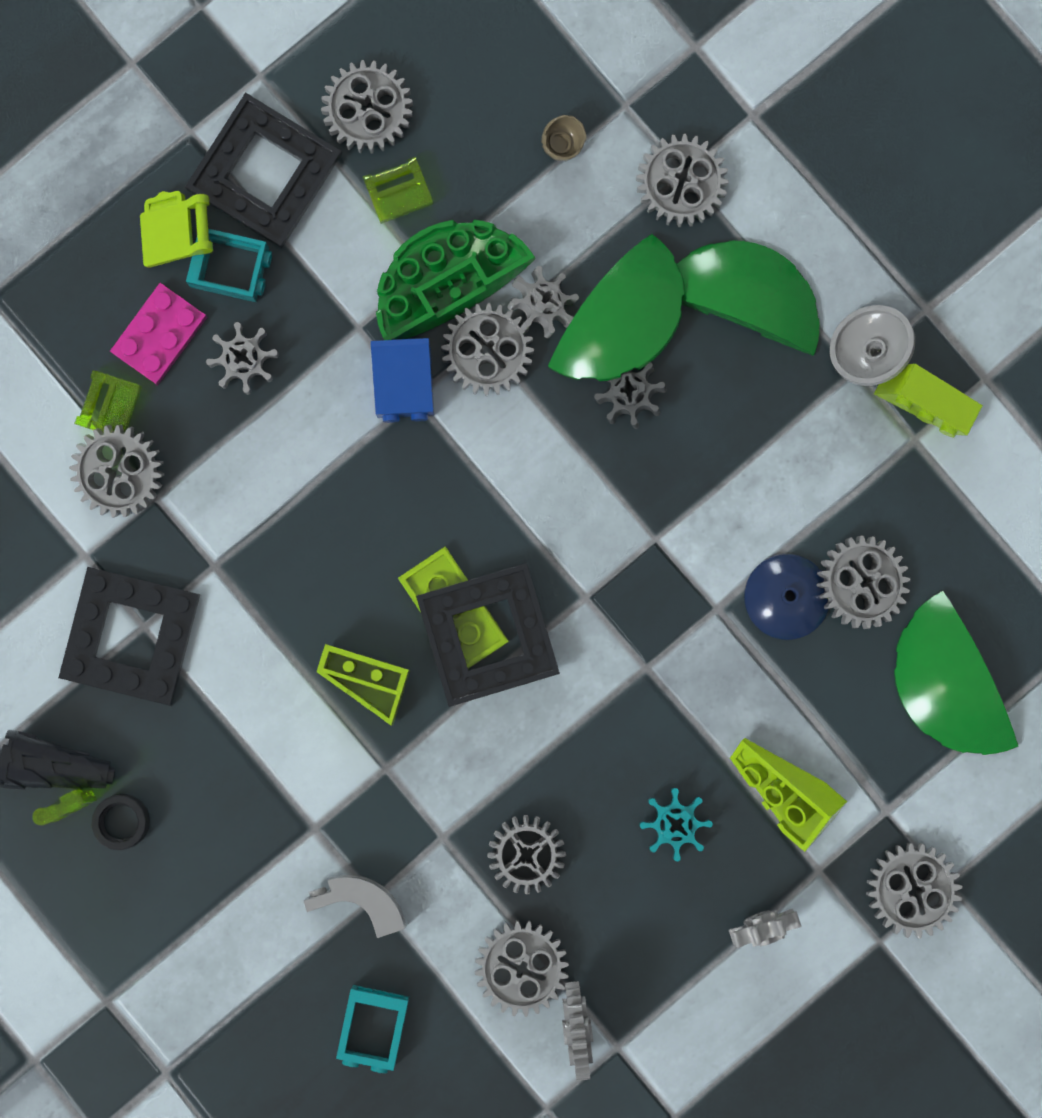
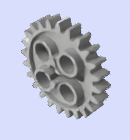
(378, 84)
(705, 188)
(506, 333)
(92, 461)
(843, 597)
(890, 900)
(510, 992)
(577, 1031)

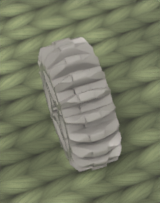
(509, 867)

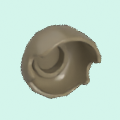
(563, 138)

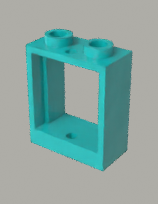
(199, 264)
(380, 999)

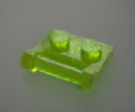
(400, 198)
(116, 406)
(69, 804)

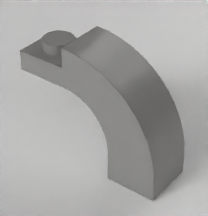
(368, 894)

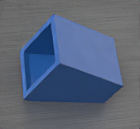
(402, 379)

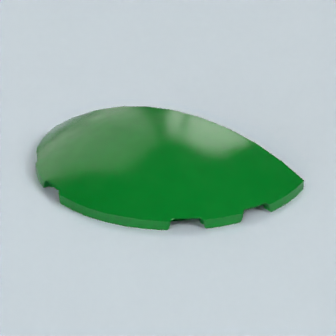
(444, 273)
(753, 290)
(624, 317)
(948, 683)

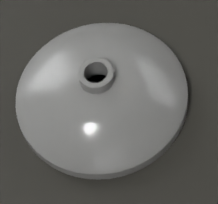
(865, 333)

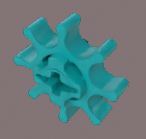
(686, 814)

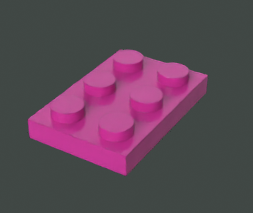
(158, 334)

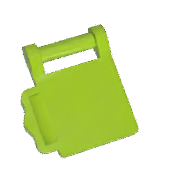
(168, 228)

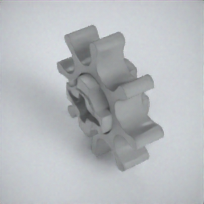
(547, 292)
(250, 349)
(765, 928)

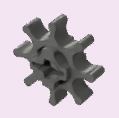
(640, 396)

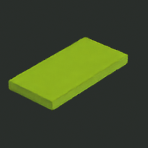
(475, 628)

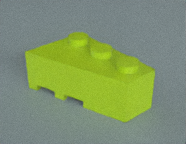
(931, 400)
(365, 679)

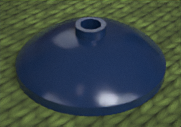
(767, 602)

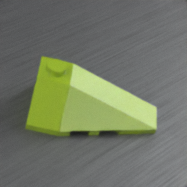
(795, 797)

